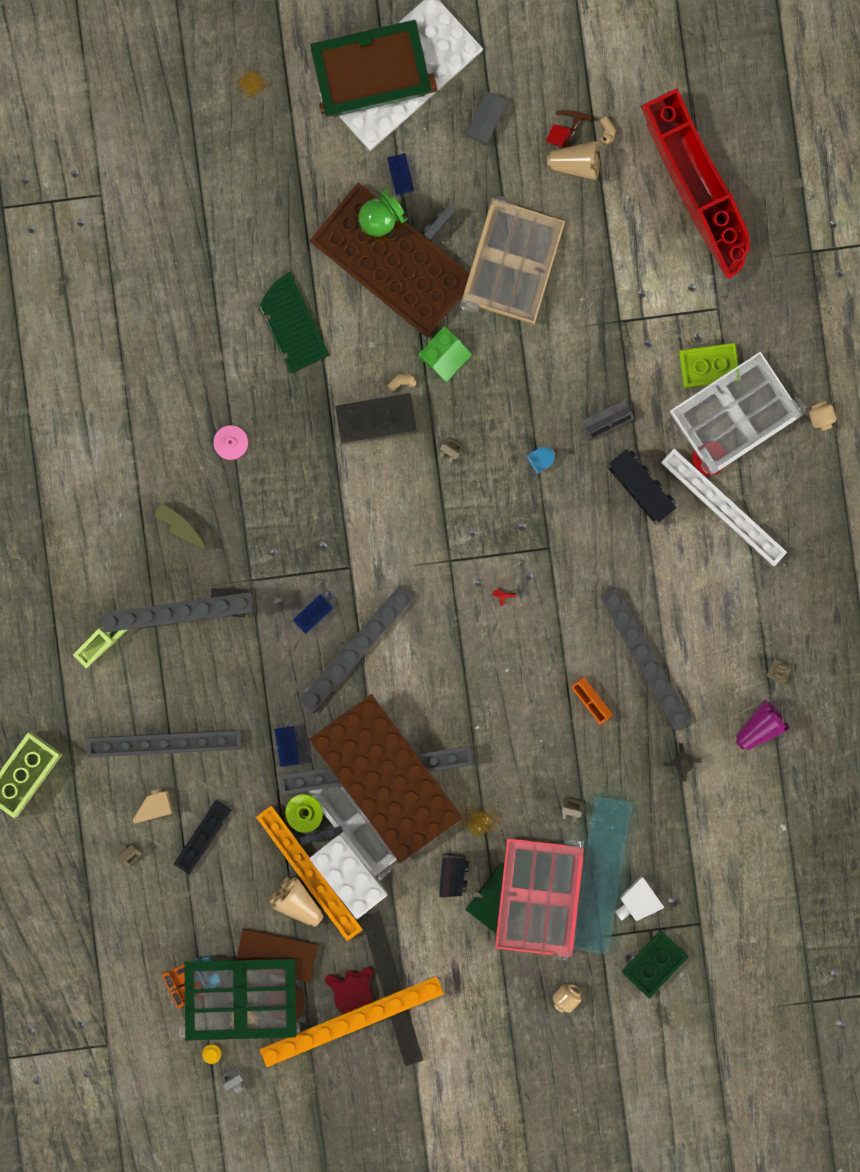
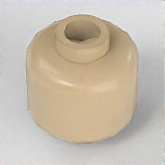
(822, 415)
(567, 998)

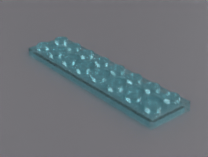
(601, 874)

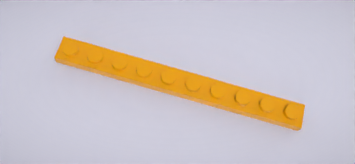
(352, 1021)

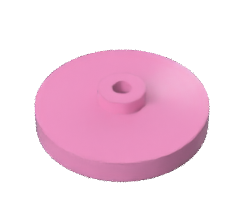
(230, 442)

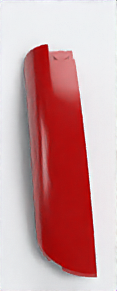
(698, 181)

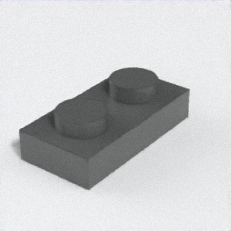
(433, 229)

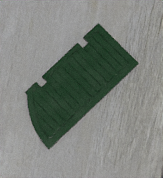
(292, 324)
(488, 907)

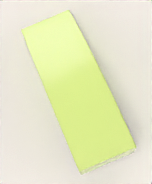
(96, 646)

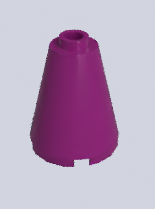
(761, 727)

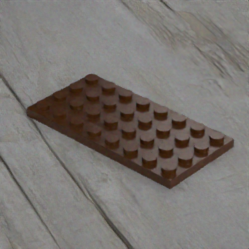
(396, 268)
(385, 778)

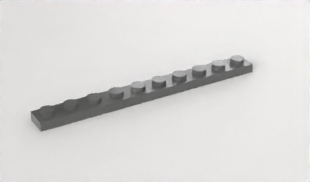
(326, 778)

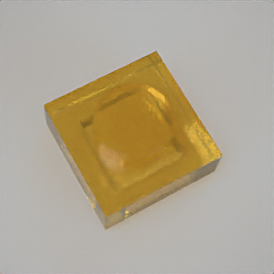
(251, 83)

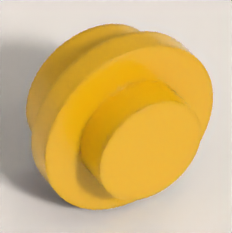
(211, 1054)

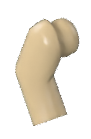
(402, 379)

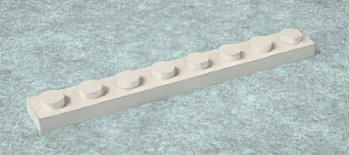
(723, 507)

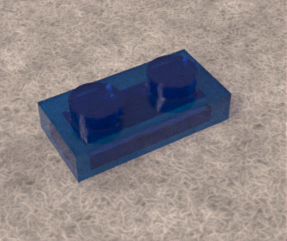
(400, 174)
(313, 614)
(287, 746)

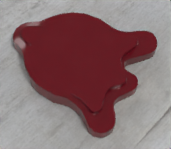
(352, 991)

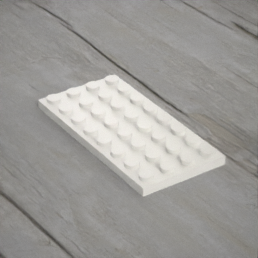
(446, 52)

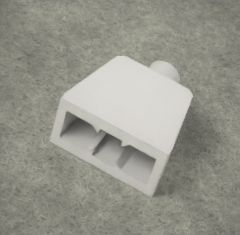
(638, 901)

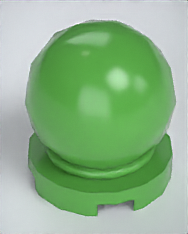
(379, 215)

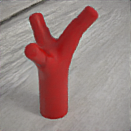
(502, 595)

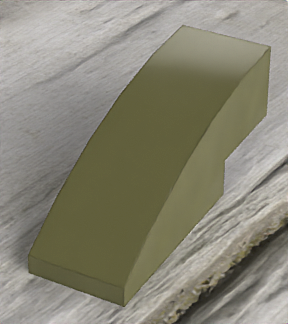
(179, 526)

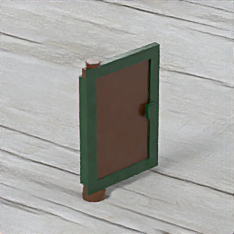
(371, 69)

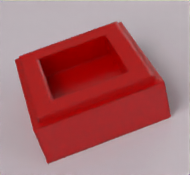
(558, 136)

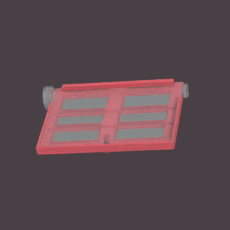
(540, 897)

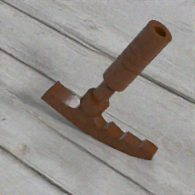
(577, 120)

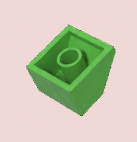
(444, 354)

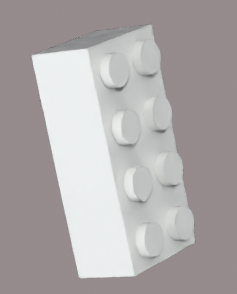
(348, 876)

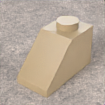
(154, 806)

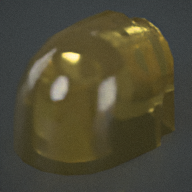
(480, 824)

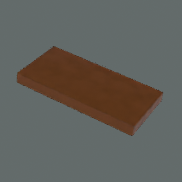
(265, 946)

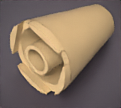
(576, 160)

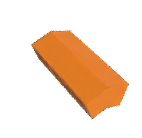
(593, 698)

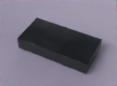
(320, 835)

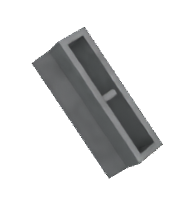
(608, 419)

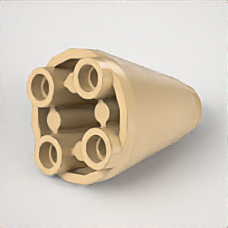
(296, 902)

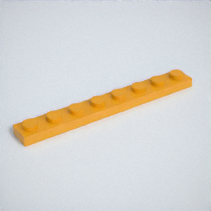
(309, 873)

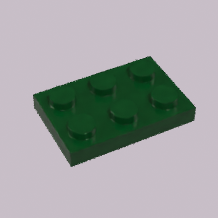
(654, 964)

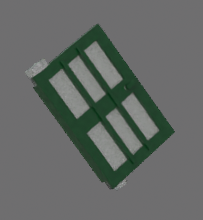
(239, 1000)

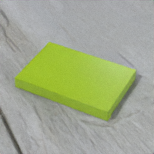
(707, 364)

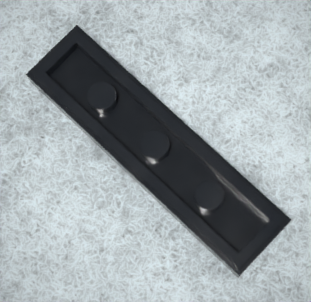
(202, 837)

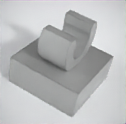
(232, 1080)

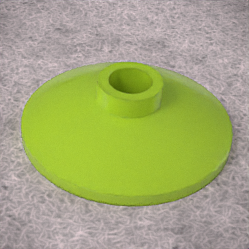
(296, 816)

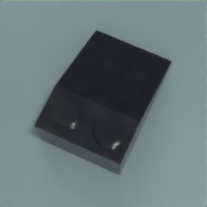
(452, 875)

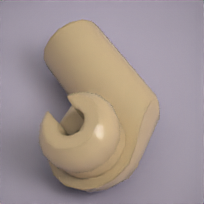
(609, 132)

